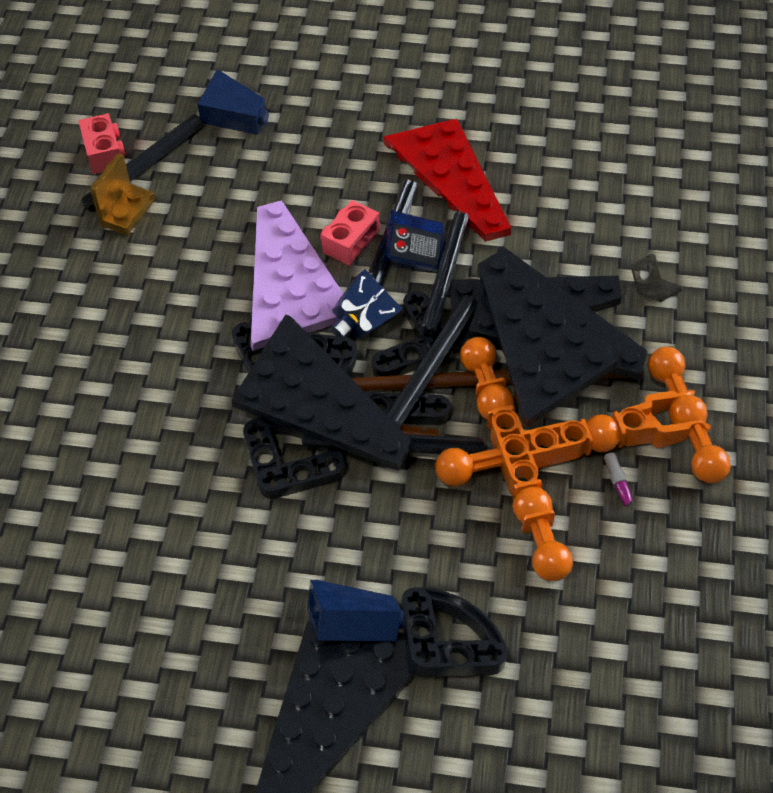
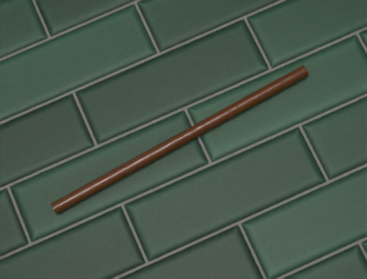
(439, 380)

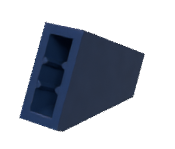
(232, 105)
(352, 613)

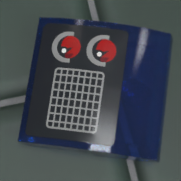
(414, 241)

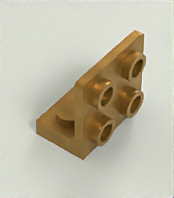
(117, 200)

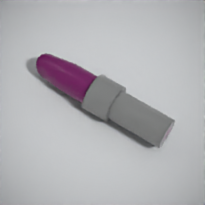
(618, 478)

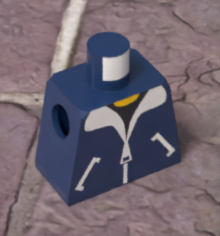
(363, 307)

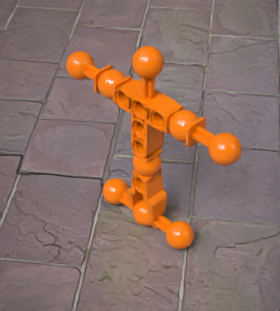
(600, 433)

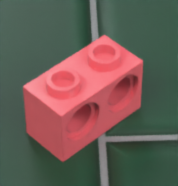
(100, 141)
(350, 232)

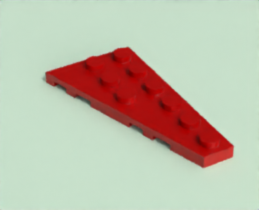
(451, 170)

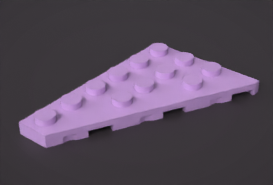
(288, 277)

